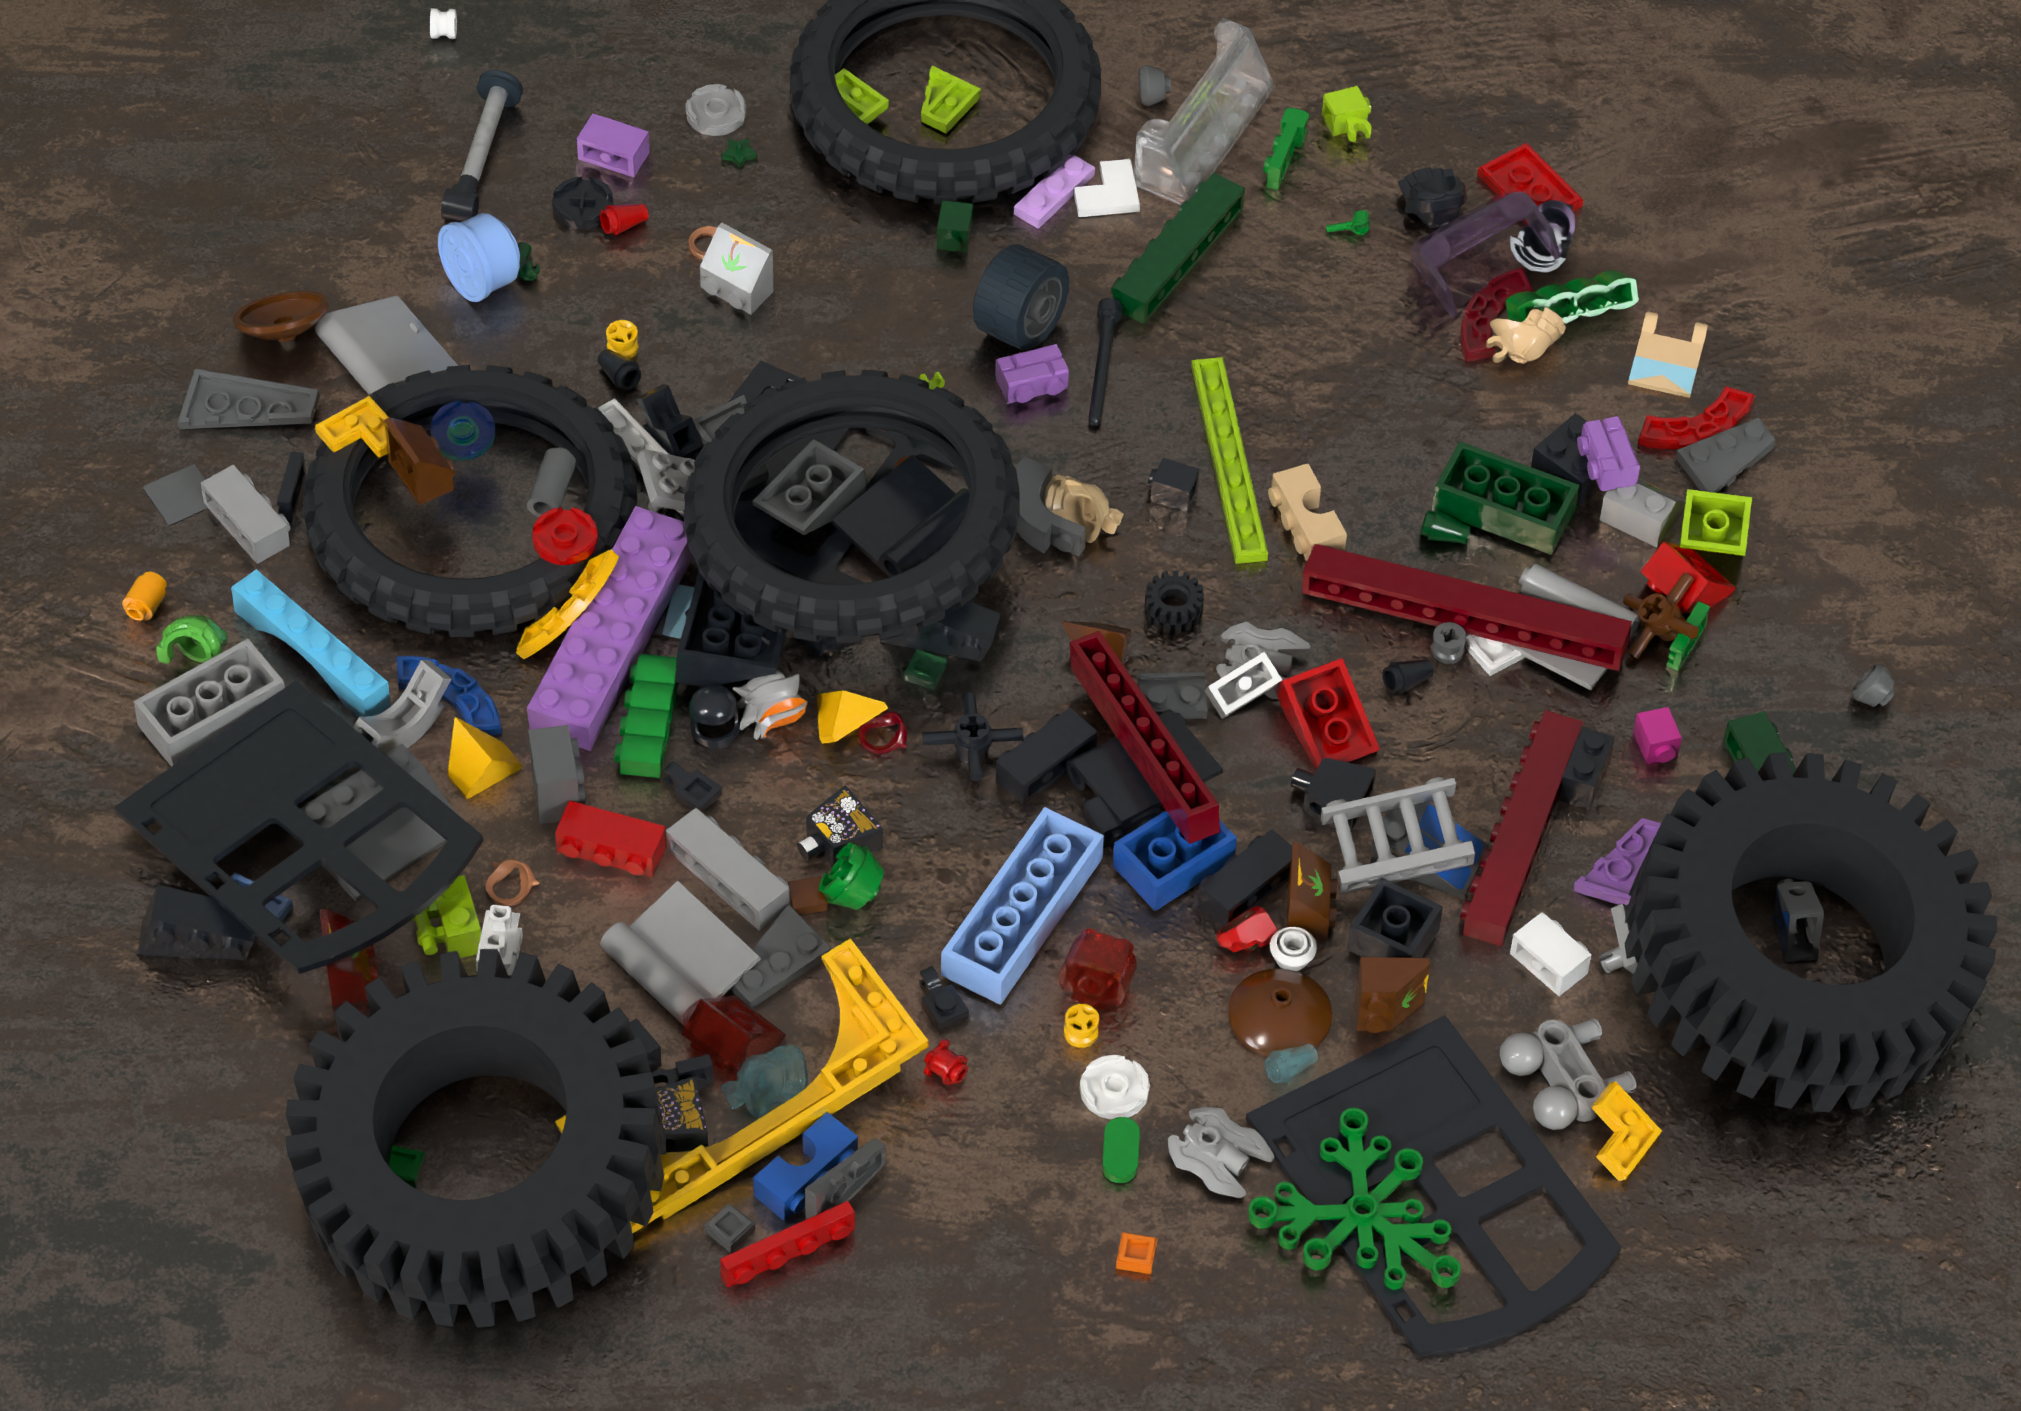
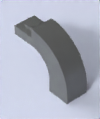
(1038, 524)

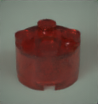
(1098, 969)

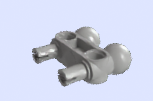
(1571, 1075)

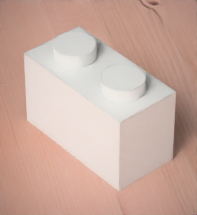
(1243, 685)
(1550, 953)

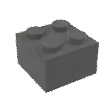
(555, 771)

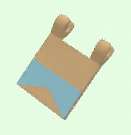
(1666, 362)

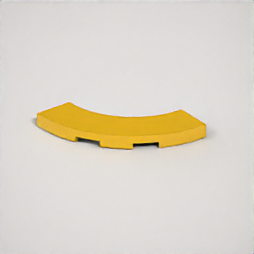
(583, 592)

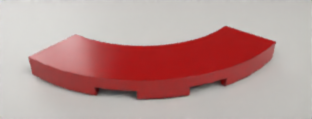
(1680, 432)

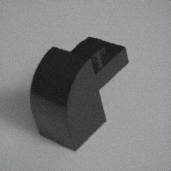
(666, 424)

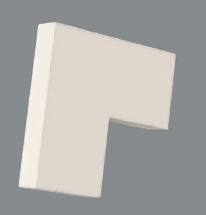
(1113, 197)

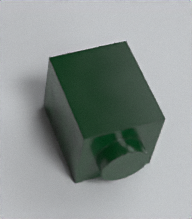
(954, 226)

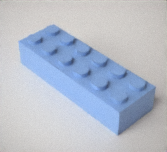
(1022, 905)

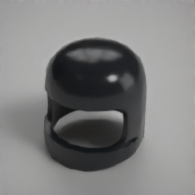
(713, 706)

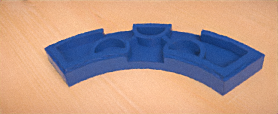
(462, 693)

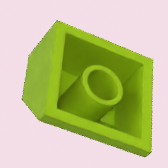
(1716, 522)

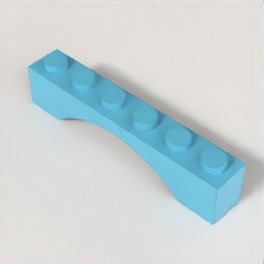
(272, 611)

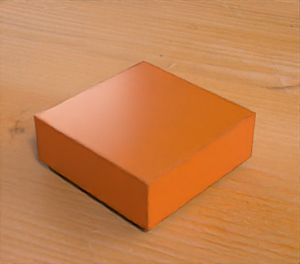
(1136, 1253)

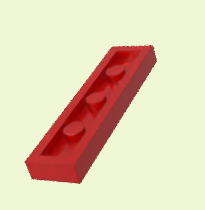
(789, 1243)

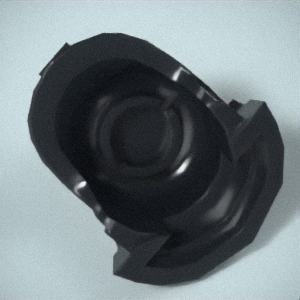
(1530, 249)

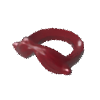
(884, 720)

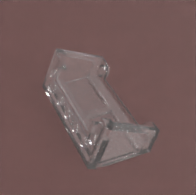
(1190, 147)

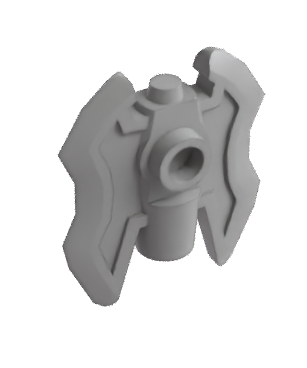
(1252, 641)
(1217, 1149)

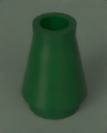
(1441, 527)

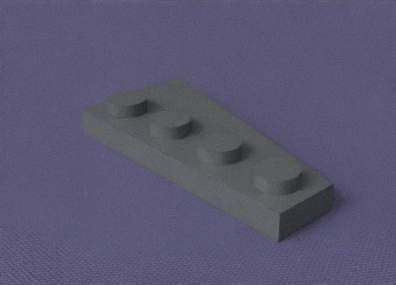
(240, 401)

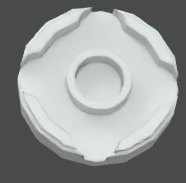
(1114, 1087)

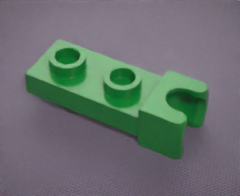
(1292, 135)

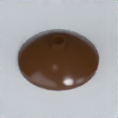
(281, 315)
(1274, 1025)

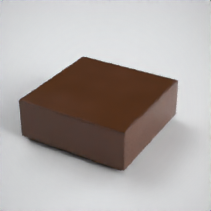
(806, 897)

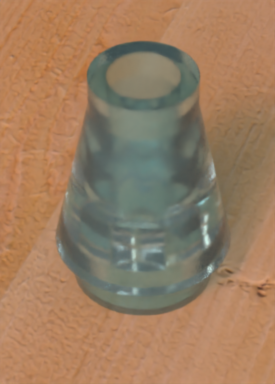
(1288, 1063)

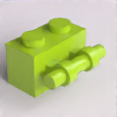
(456, 919)

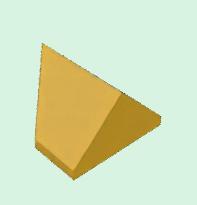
(843, 712)
(478, 760)

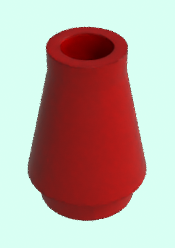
(620, 218)

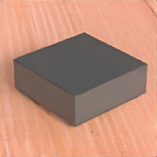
(729, 1227)

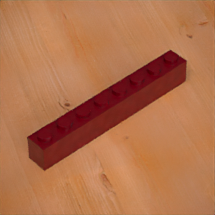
(1144, 737)
(1521, 829)

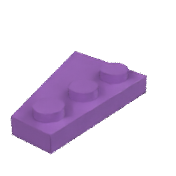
(1616, 872)

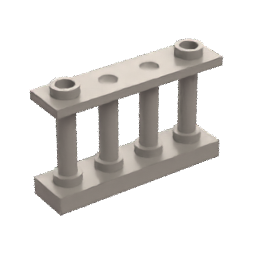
(1420, 860)

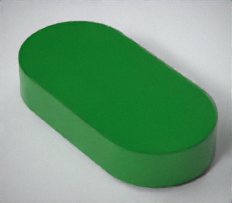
(1121, 1150)

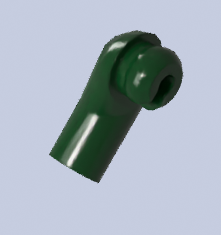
(527, 271)

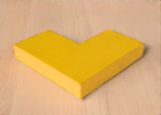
(357, 421)
(1631, 1127)

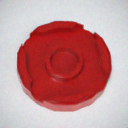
(564, 536)

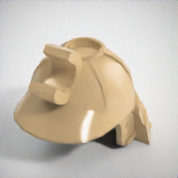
(1526, 339)
(1081, 504)

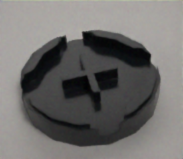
(580, 201)

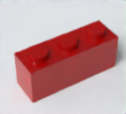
(610, 839)

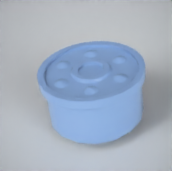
(478, 255)

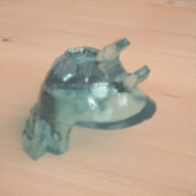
(768, 1080)

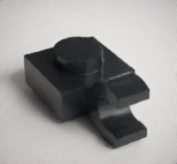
(692, 790)
(941, 1004)
(697, 1067)

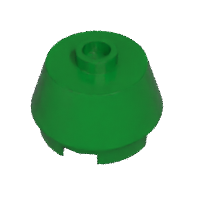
(852, 878)

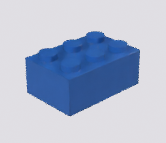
(1163, 863)

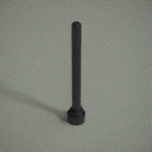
(1109, 314)

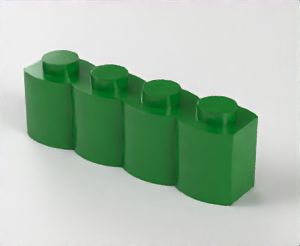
(1577, 297)
(649, 716)

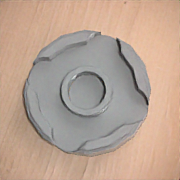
(716, 110)

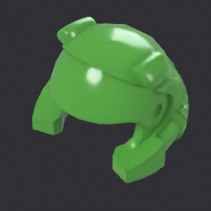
(195, 637)

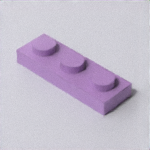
(1054, 191)

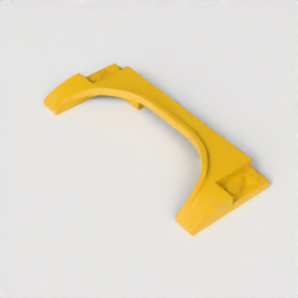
(869, 1049)

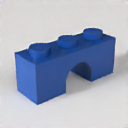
(783, 1185)

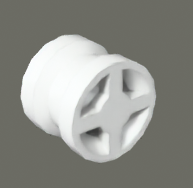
(443, 23)

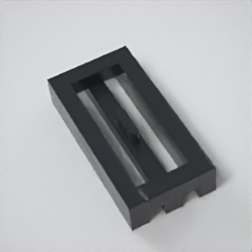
(292, 486)

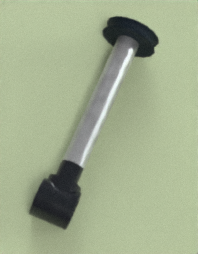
(499, 91)

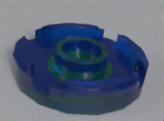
(463, 430)

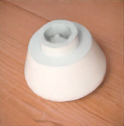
(1293, 948)

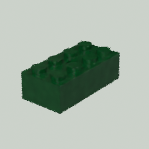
(1505, 497)

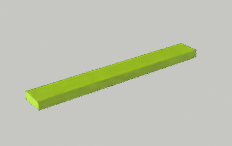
(1229, 460)

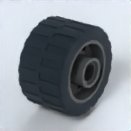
(1021, 297)

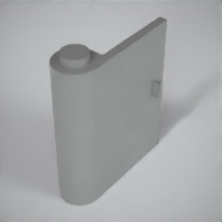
(382, 343)
(1550, 586)
(679, 952)

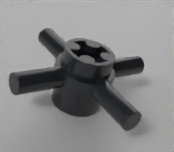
(972, 737)

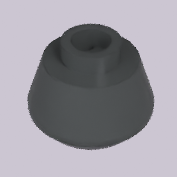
(1152, 85)
(1874, 686)

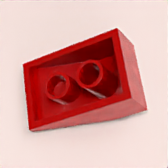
(1327, 714)

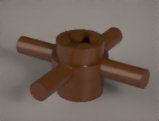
(1661, 616)

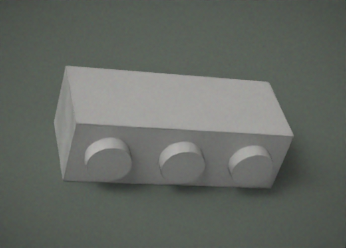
(246, 513)

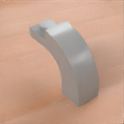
(411, 714)

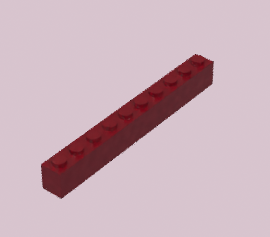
(1473, 606)

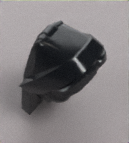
(1433, 195)

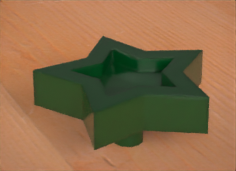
(738, 152)

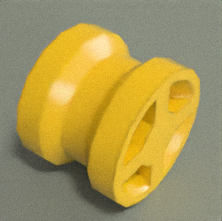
(627, 333)
(1085, 1017)

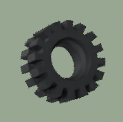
(1174, 587)

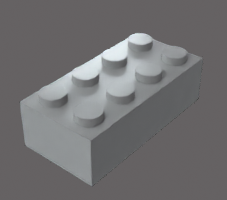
(206, 700)

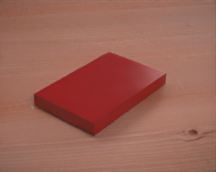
(1528, 173)

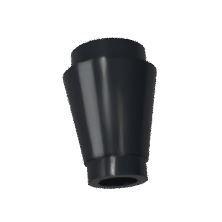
(620, 369)
(1406, 674)

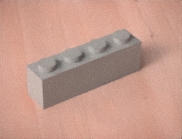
(728, 868)

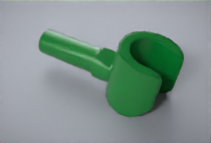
(1359, 225)

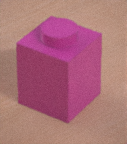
(1657, 735)

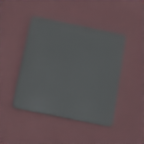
(177, 494)

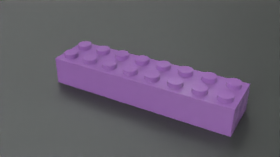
(613, 628)

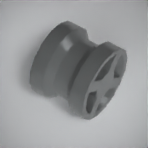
(1450, 651)

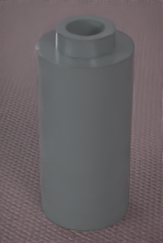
(551, 481)

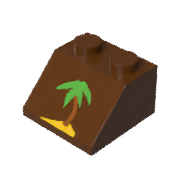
(1310, 893)
(1389, 991)

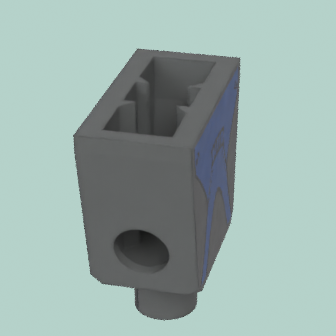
(1798, 905)

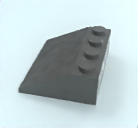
(396, 840)

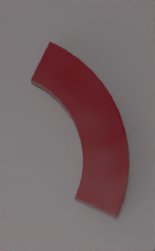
(1486, 307)

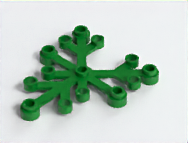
(1396, 1236)

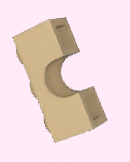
(1294, 494)

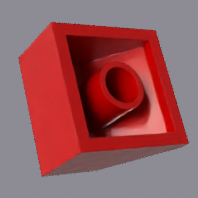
(1669, 564)

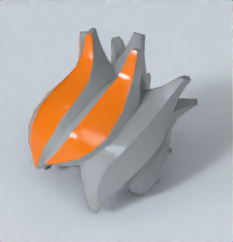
(770, 702)

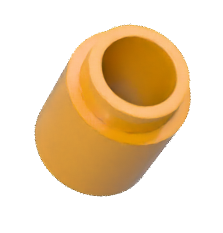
(145, 596)

